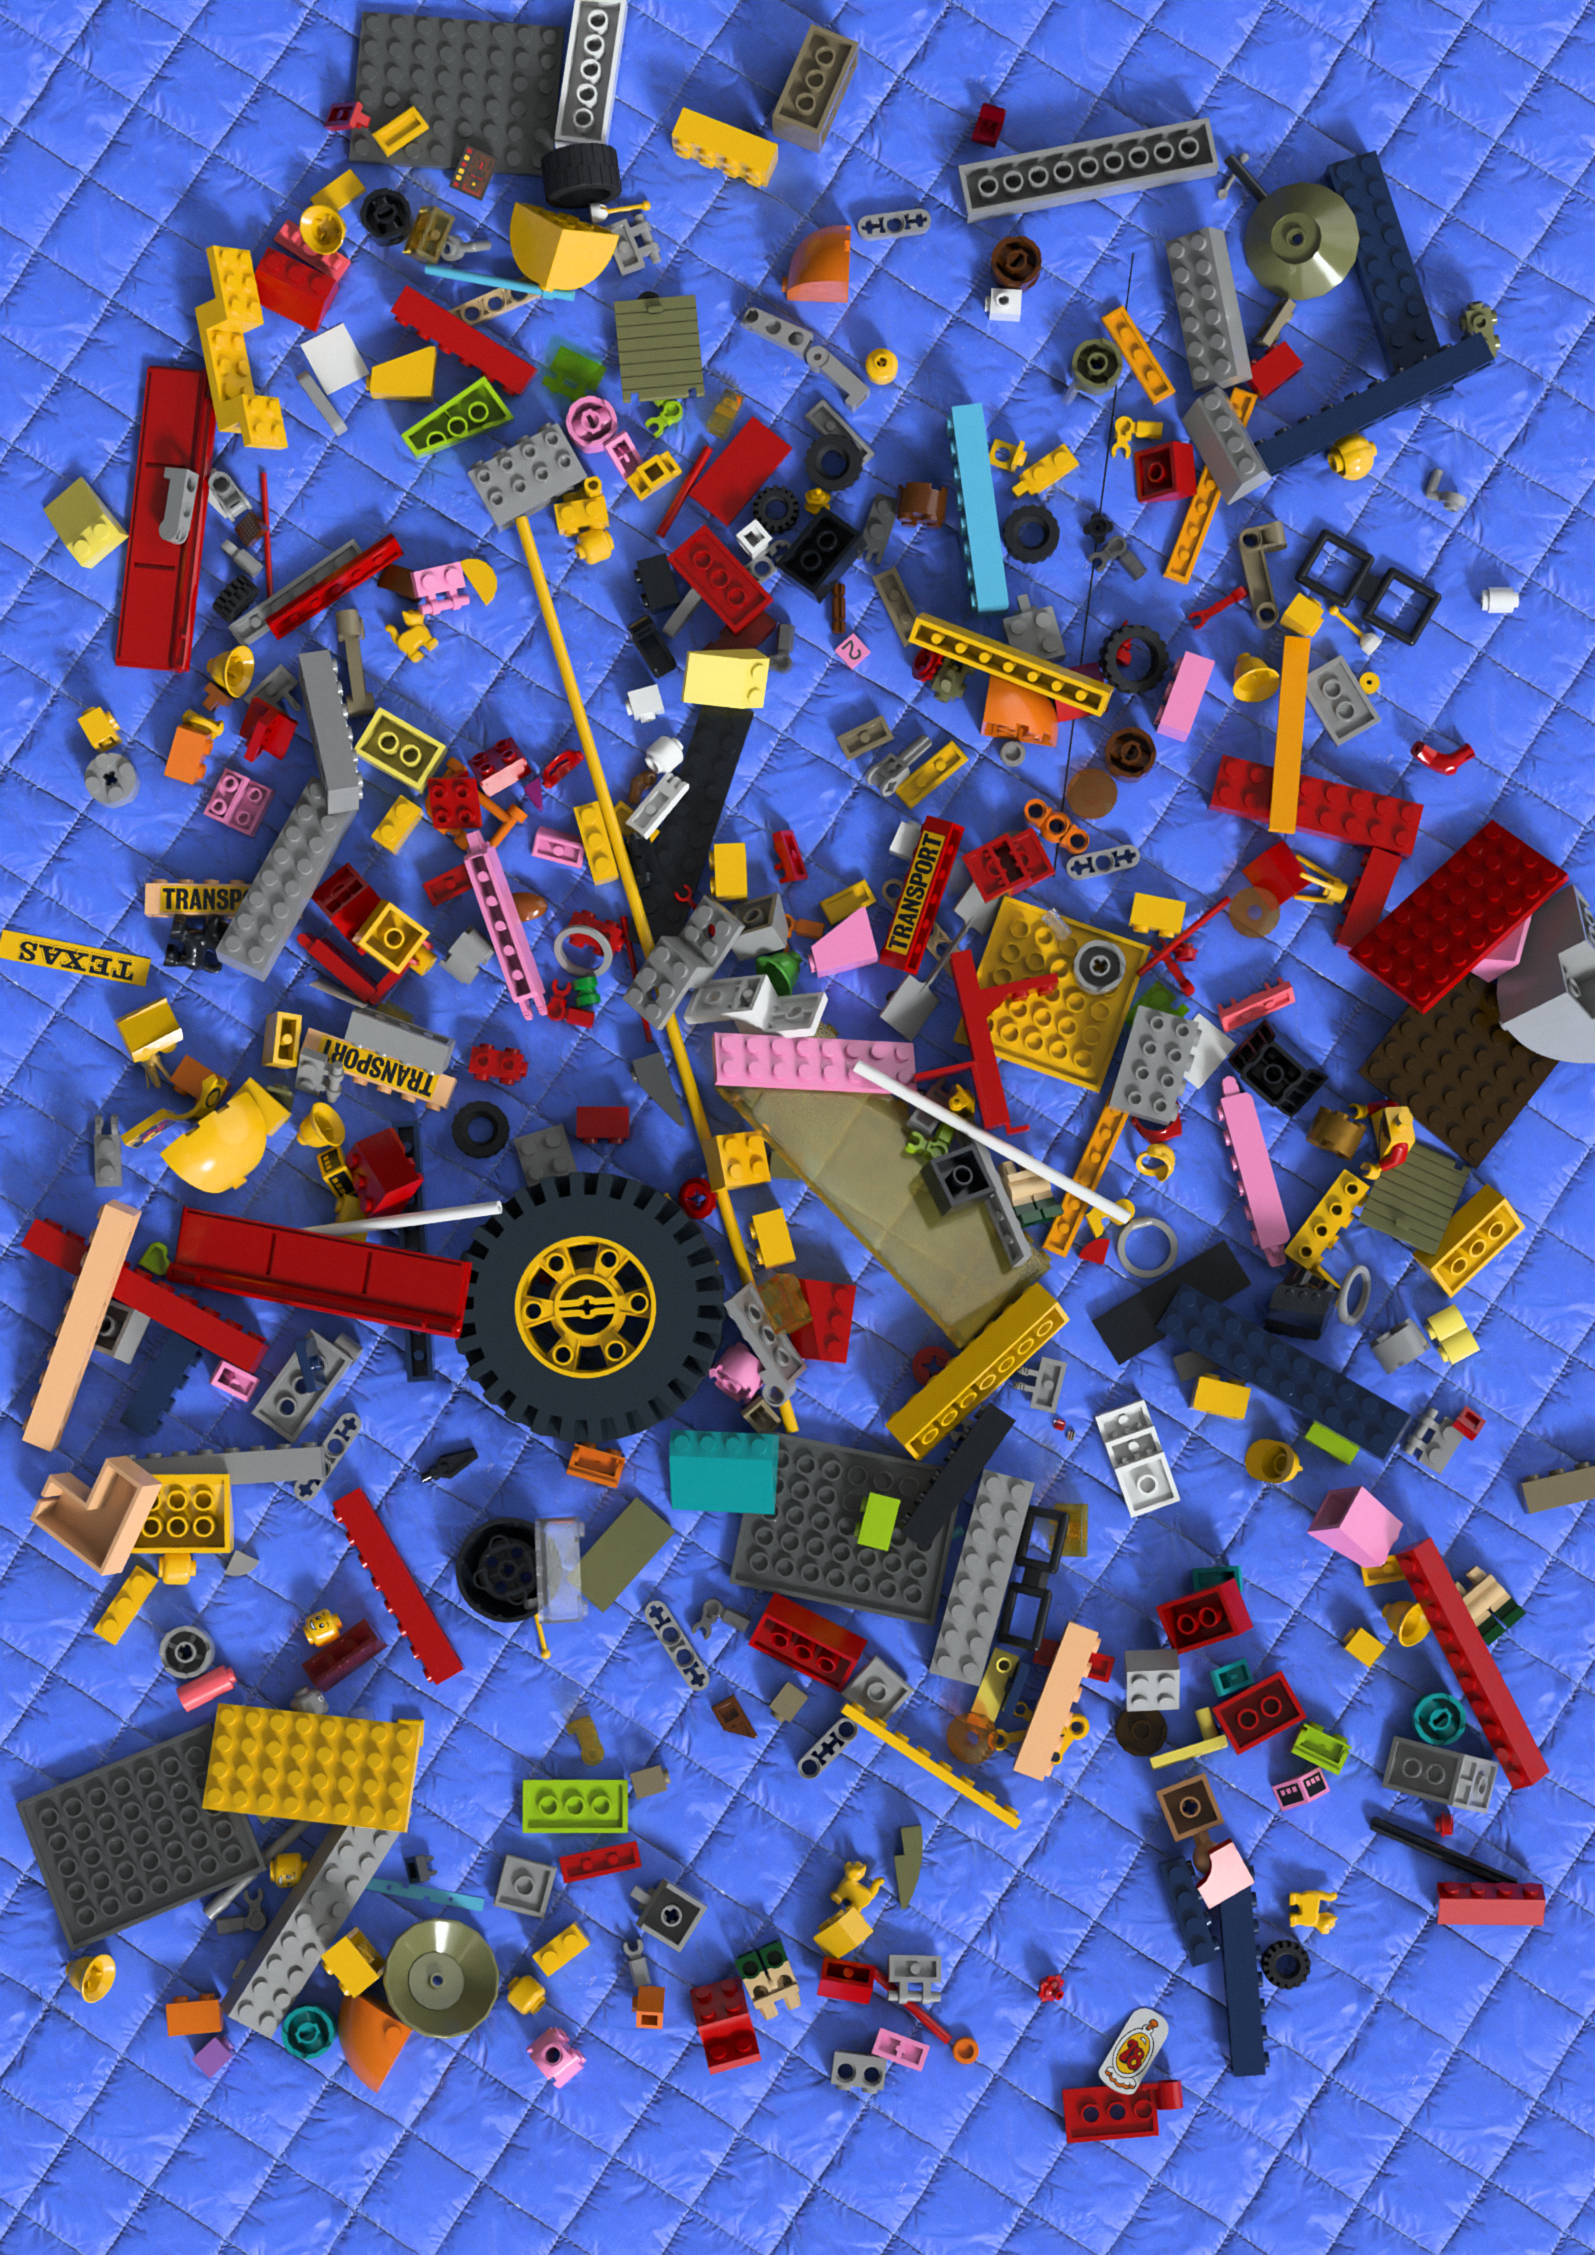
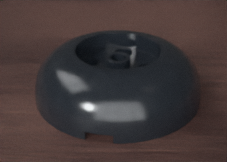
(479, 1581)

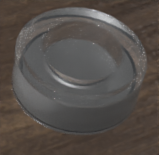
(1070, 393)

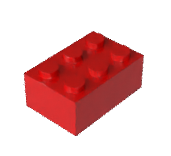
(1204, 1616)
(1258, 1712)

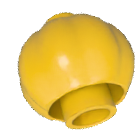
(1352, 456)

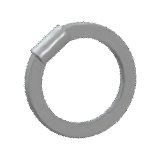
(575, 969)
(1140, 1223)
(1344, 1317)

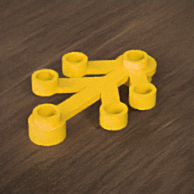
(1069, 1734)

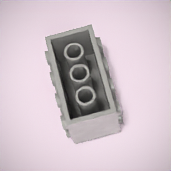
(527, 476)
(1155, 1066)

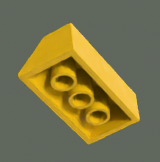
(1471, 1240)

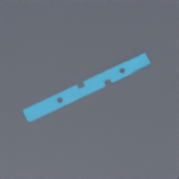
(419, 1892)

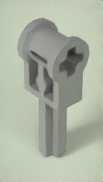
(894, 769)

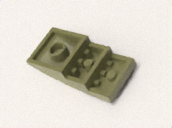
(622, 1553)

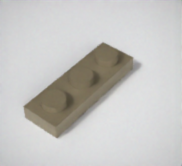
(896, 603)

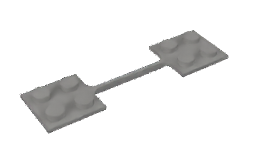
(913, 1000)
(547, 1155)

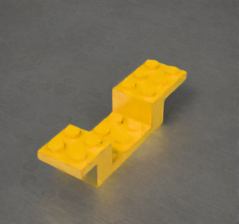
(221, 332)

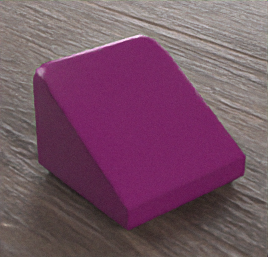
(534, 792)

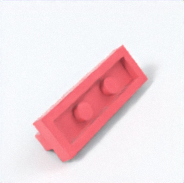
(290, 239)
(1256, 1005)

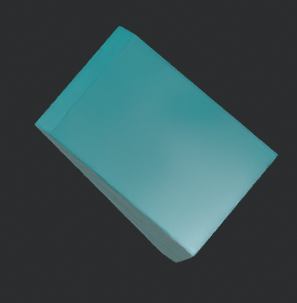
(1230, 1677)

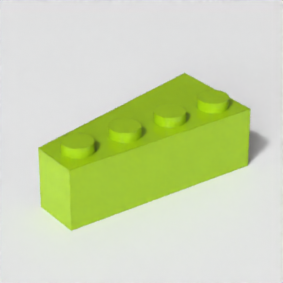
(458, 420)

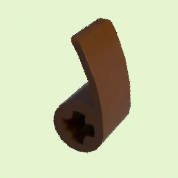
(398, 580)

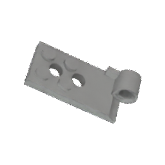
(775, 1352)
(336, 1361)

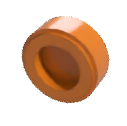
(965, 2050)

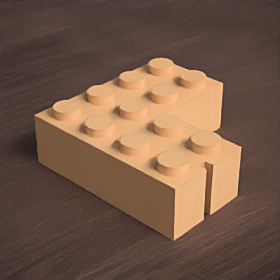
(101, 1521)

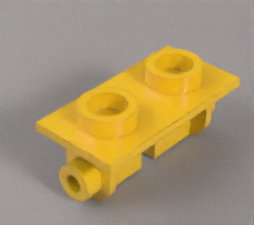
(962, 1103)

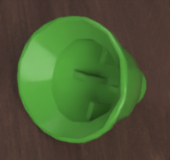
(781, 969)

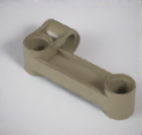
(1267, 539)
(351, 630)

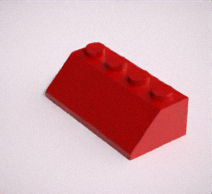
(807, 1642)

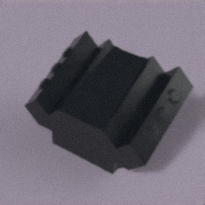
(1277, 1069)
(1301, 1305)

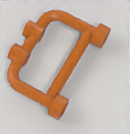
(508, 817)

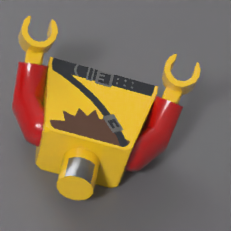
(1390, 1131)

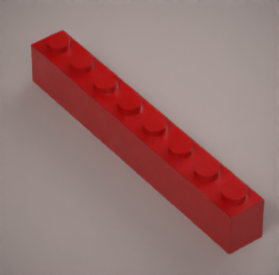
(398, 1586)

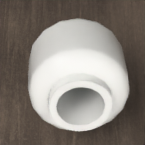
(664, 755)

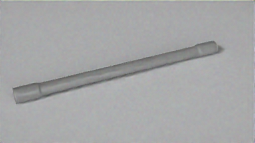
(223, 1899)

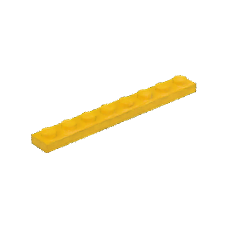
(940, 1769)

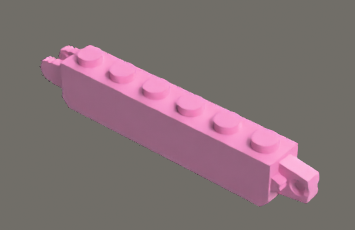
(504, 925)
(1254, 1171)

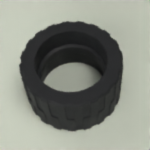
(581, 175)

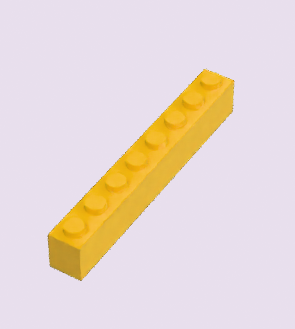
(1011, 664)

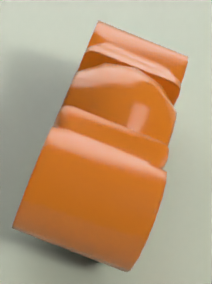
(1050, 816)

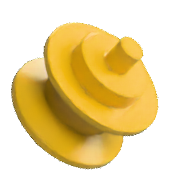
(816, 500)

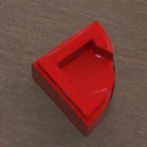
(1095, 1251)

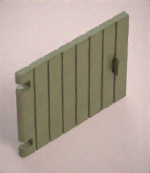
(660, 349)
(1416, 1198)

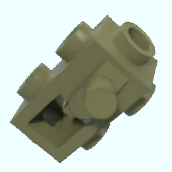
(1480, 318)
(949, 680)

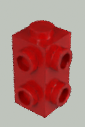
(609, 929)
(505, 1065)

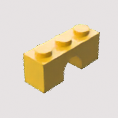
(596, 843)

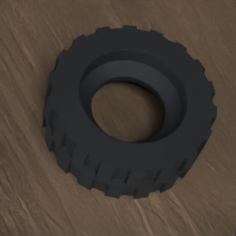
(814, 462)
(1017, 520)
(462, 1121)

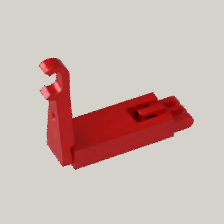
(349, 972)

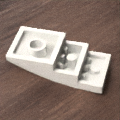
(1137, 1458)

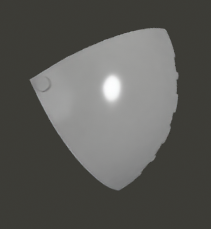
(1552, 990)

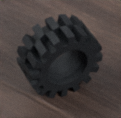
(776, 494)
(235, 598)
(1302, 1964)

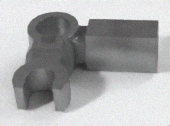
(1128, 560)
(784, 645)
(713, 1609)
(255, 1920)

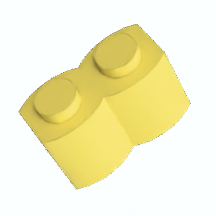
(1451, 1335)

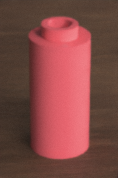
(206, 1687)

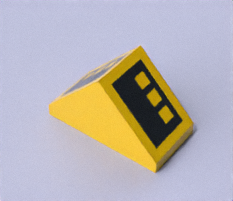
(335, 1171)

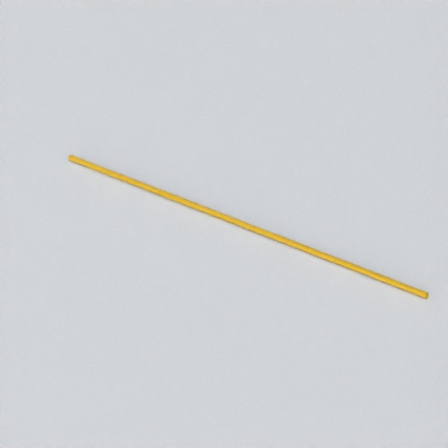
(633, 897)

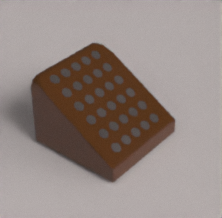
(251, 529)

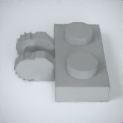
(275, 689)
(1047, 1384)

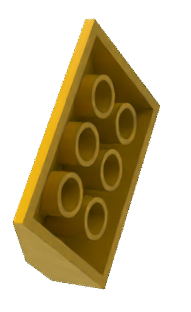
(189, 1516)

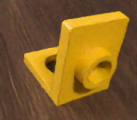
(1017, 455)

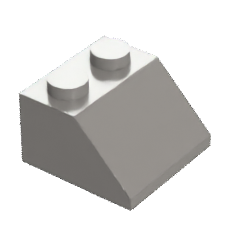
(764, 926)

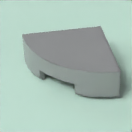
(241, 1564)

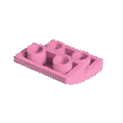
(239, 802)

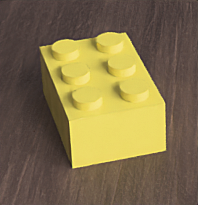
(400, 750)

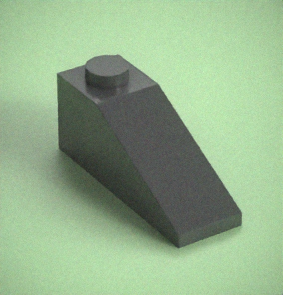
(656, 1083)

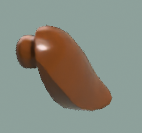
(529, 905)

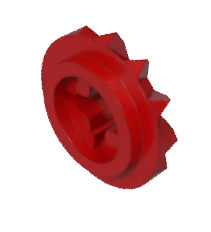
(926, 664)
(692, 1207)
(925, 1356)

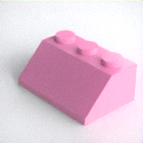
(1505, 955)

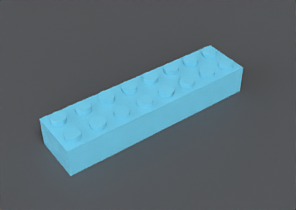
(978, 510)

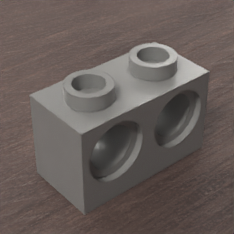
(860, 2062)

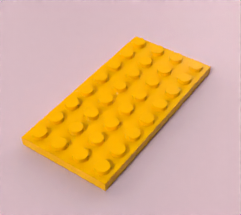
(312, 1767)

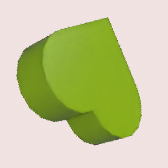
(156, 1259)

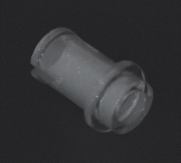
(1057, 925)

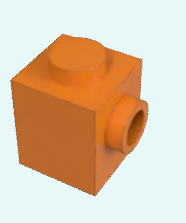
(649, 2007)

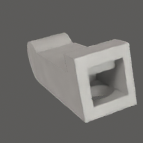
(777, 331)
(823, 362)
(179, 504)

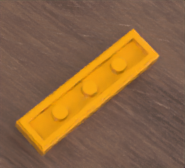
(1138, 355)

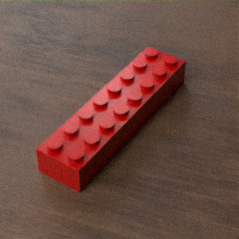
(1322, 807)

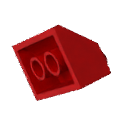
(294, 289)

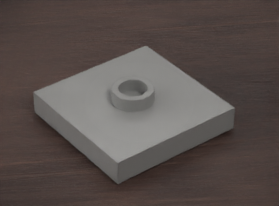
(878, 1689)
(525, 1886)

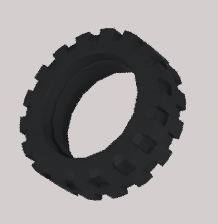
(1158, 659)

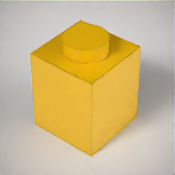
(1362, 1646)

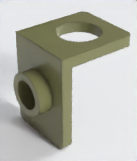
(282, 1094)

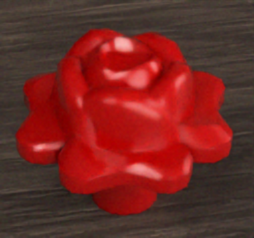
(1050, 1988)

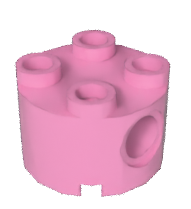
(591, 424)
(738, 1373)
(543, 2051)

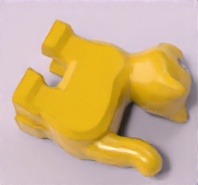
(414, 637)
(853, 1890)
(1308, 1910)

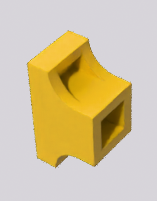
(653, 475)

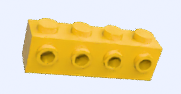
(1325, 1221)

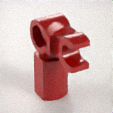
(574, 1015)

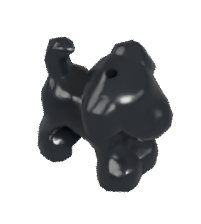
(195, 944)

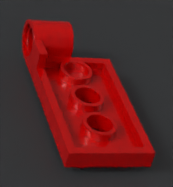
(1139, 2116)

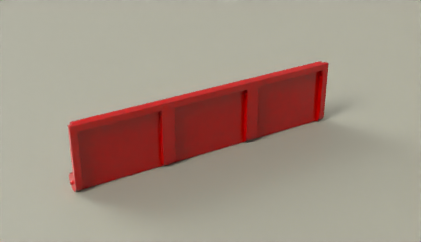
(160, 575)
(321, 1272)

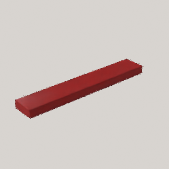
(334, 586)

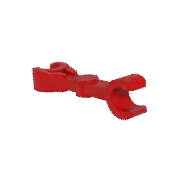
(1236, 596)
(711, 930)
(1184, 984)

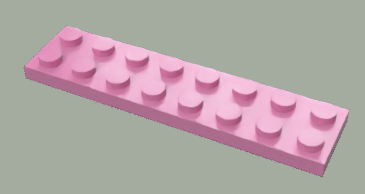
(808, 1062)

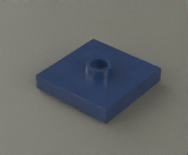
(310, 1364)
(1014, 1687)

